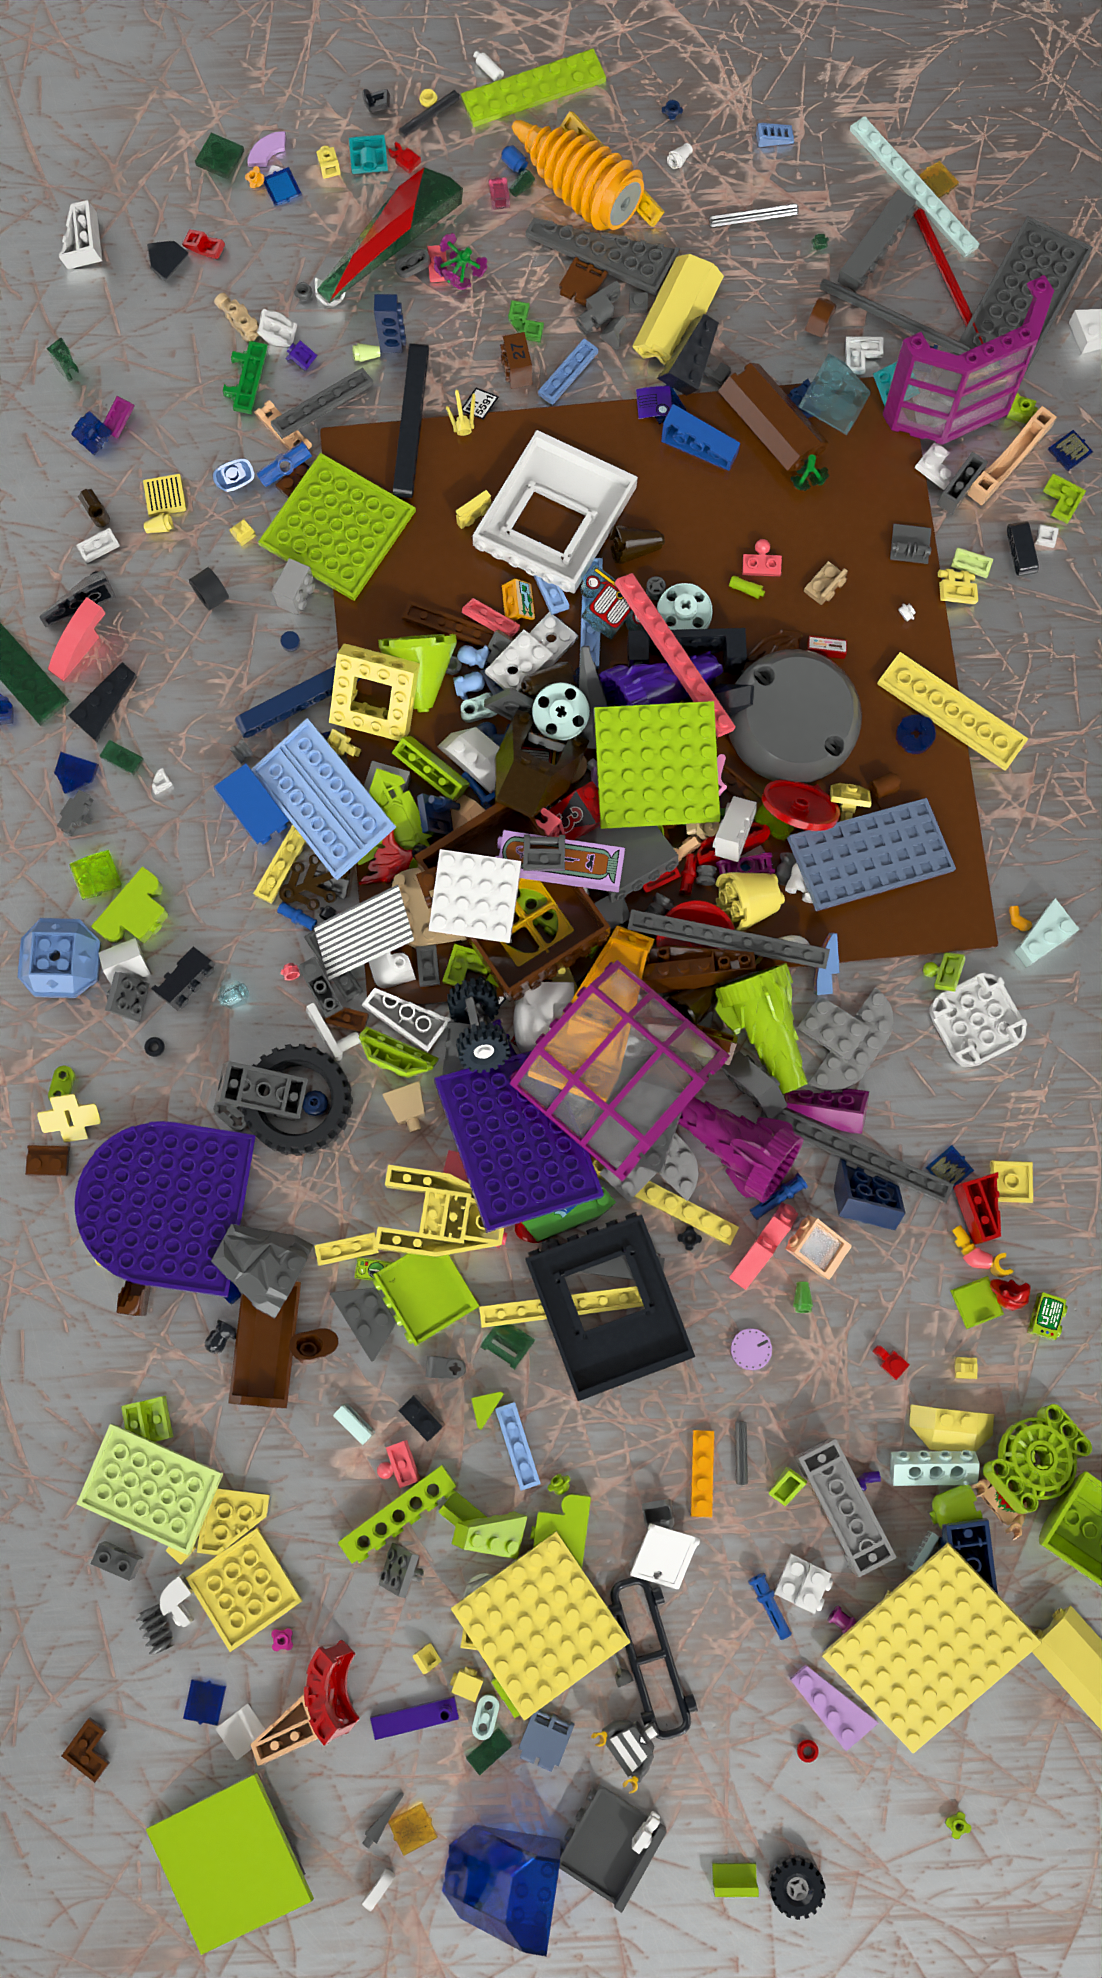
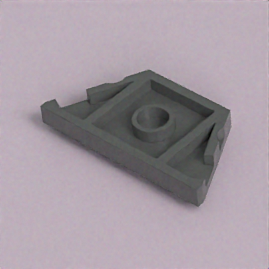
(367, 1317)

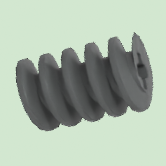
(154, 1629)

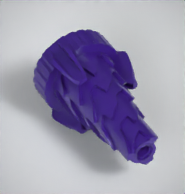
(653, 683)

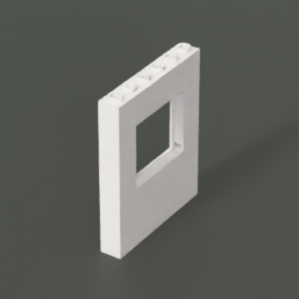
(567, 478)

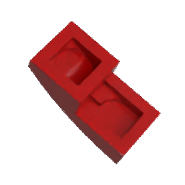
(199, 242)

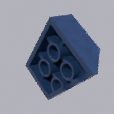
(867, 1197)

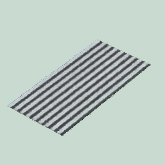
(363, 932)

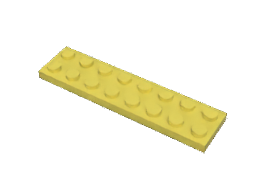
(952, 711)

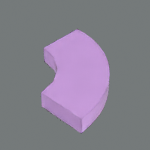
(266, 148)

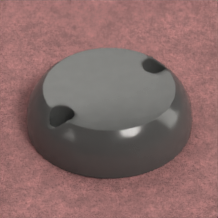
(795, 715)

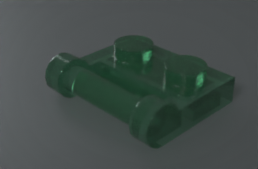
(511, 1338)

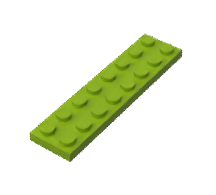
(533, 87)

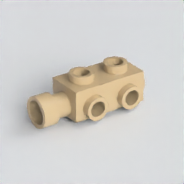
(238, 317)

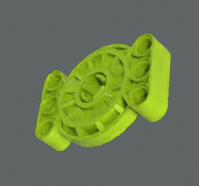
(1057, 1457)

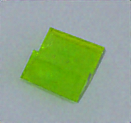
(95, 875)

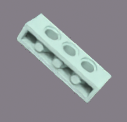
(934, 1468)

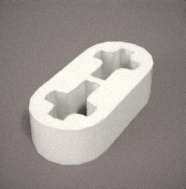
(378, 1889)

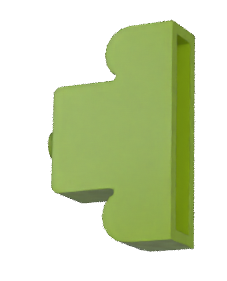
(133, 910)
(570, 1525)

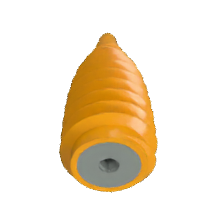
(584, 174)

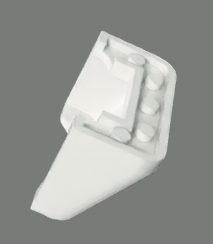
(391, 970)

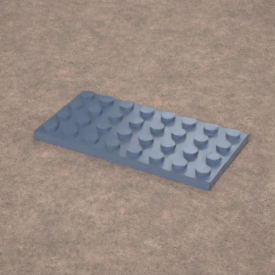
(871, 854)

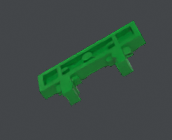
(245, 392)

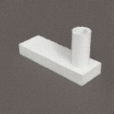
(334, 1047)

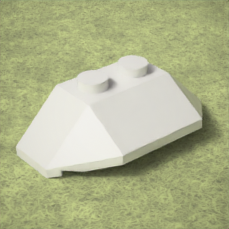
(474, 754)

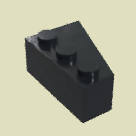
(185, 978)

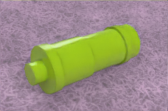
(747, 587)

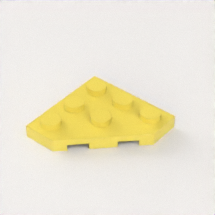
(230, 1518)

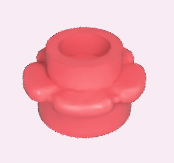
(290, 971)

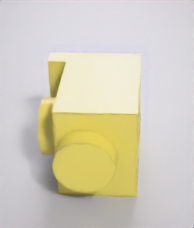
(327, 158)

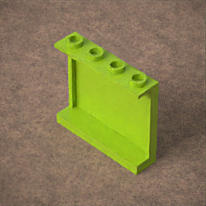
(425, 1294)

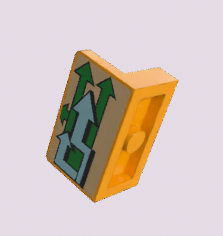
(518, 600)

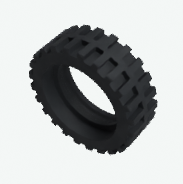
(336, 1118)

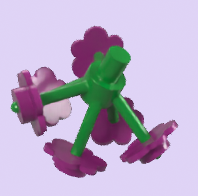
(460, 261)

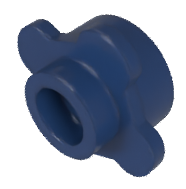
(672, 105)

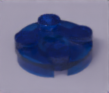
(908, 741)

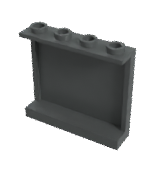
(645, 856)
(601, 1850)

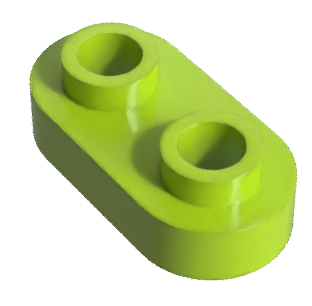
(63, 1085)

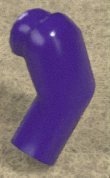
(869, 1477)

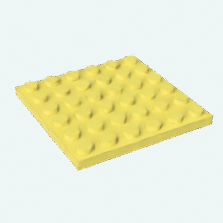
(540, 1625)

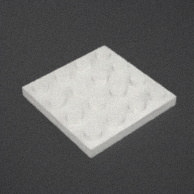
(475, 896)

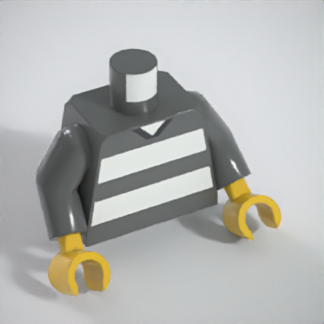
(630, 1747)

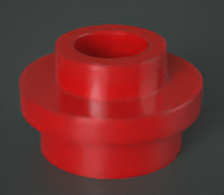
(812, 1755)

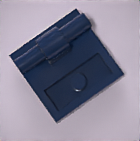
(436, 814)

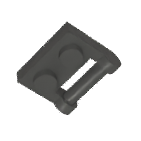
(544, 858)

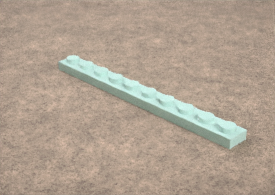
(914, 186)

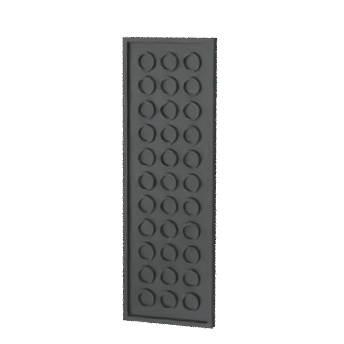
(1034, 253)

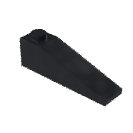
(94, 587)
(734, 697)

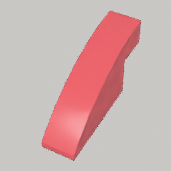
(76, 639)

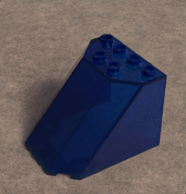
(505, 1884)

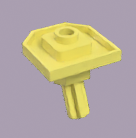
(849, 797)

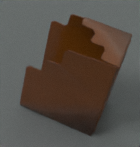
(133, 1299)

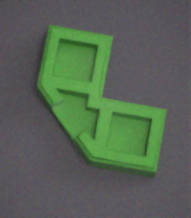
(518, 318)

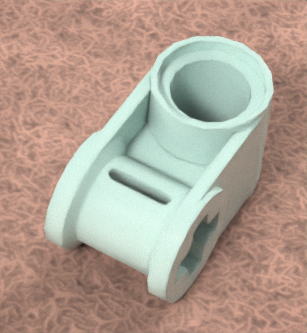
(477, 705)

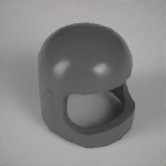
(658, 1513)

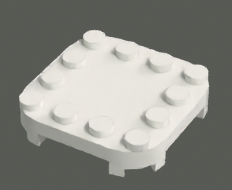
(977, 1020)

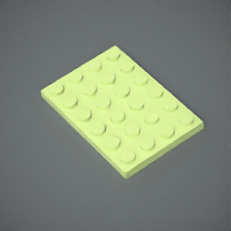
(150, 1489)

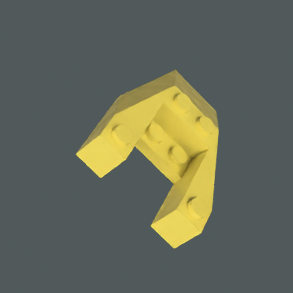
(448, 1217)

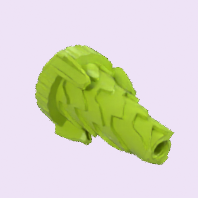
(763, 1008)

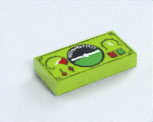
(367, 1267)

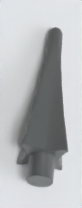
(375, 1831)

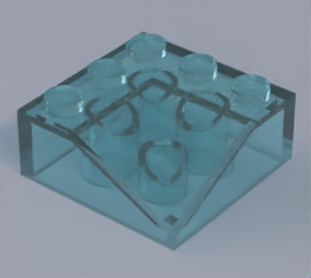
(835, 395)

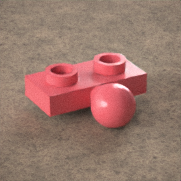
(762, 564)
(401, 1464)

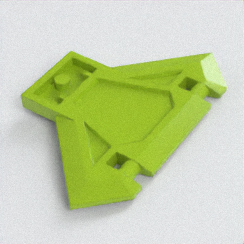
(401, 811)

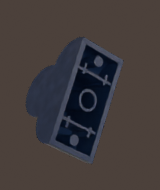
(974, 1544)

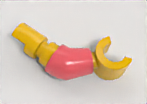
(976, 1257)

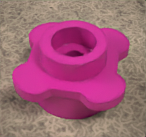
(277, 1635)

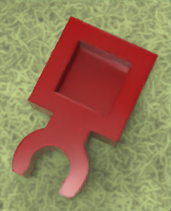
(405, 158)

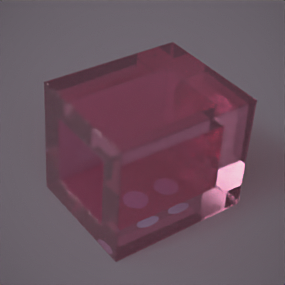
(499, 193)

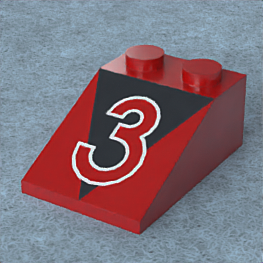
(578, 811)

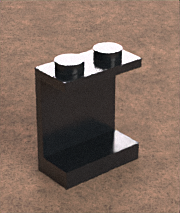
(421, 1417)

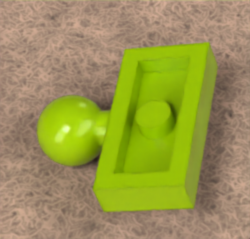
(948, 972)

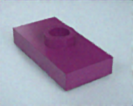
(118, 415)

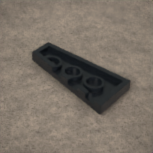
(97, 708)

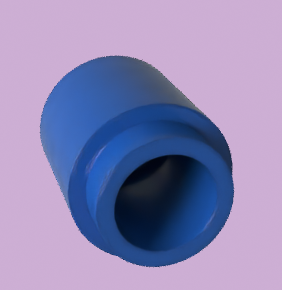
(514, 159)

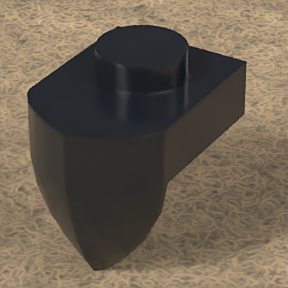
(376, 101)

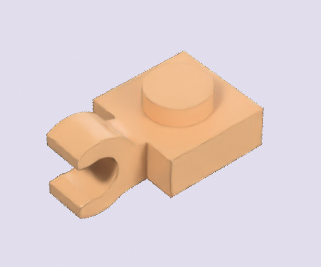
(689, 846)

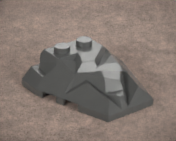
(262, 1264)

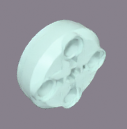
(685, 609)
(574, 707)

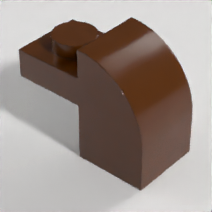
(820, 317)

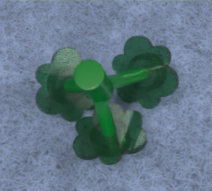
(817, 478)

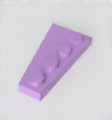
(838, 1713)

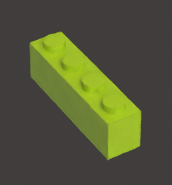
(430, 768)

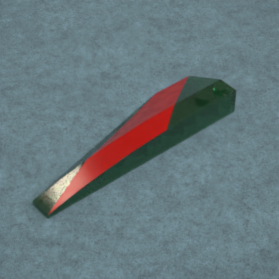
(403, 218)

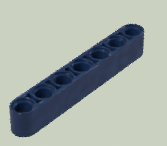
(286, 704)

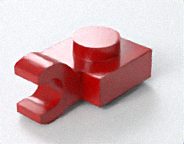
(892, 1363)

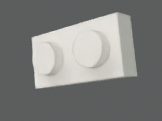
(98, 545)

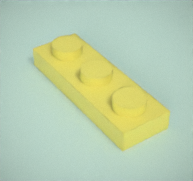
(346, 1249)

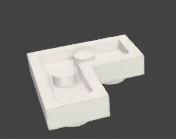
(860, 348)
(932, 466)

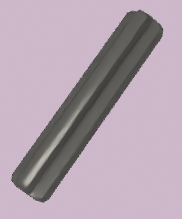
(741, 1452)

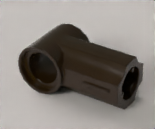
(94, 508)

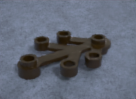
(309, 884)

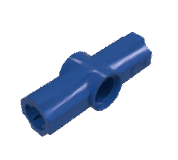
(273, 471)

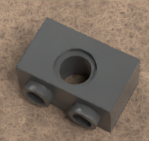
(116, 1560)

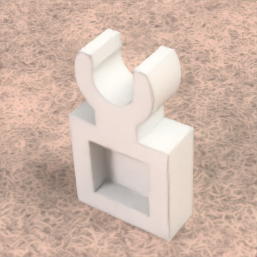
(644, 1835)

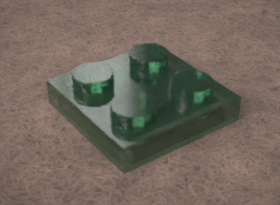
(219, 155)

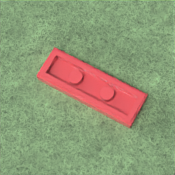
(490, 618)

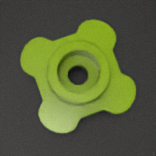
(559, 1484)
(964, 1827)

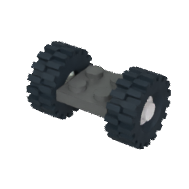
(483, 1044)

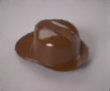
(313, 1345)

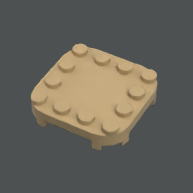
(418, 912)

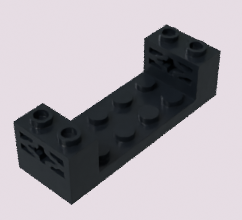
(729, 640)

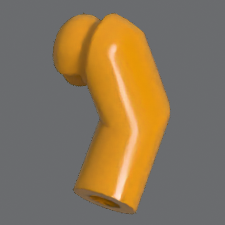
(1017, 920)

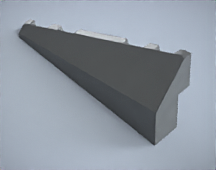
(593, 691)

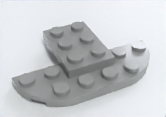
(851, 1040)
(679, 1171)

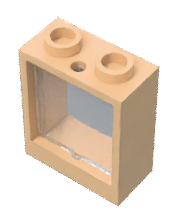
(818, 1247)

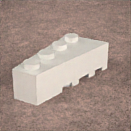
(1087, 329)
(411, 1021)

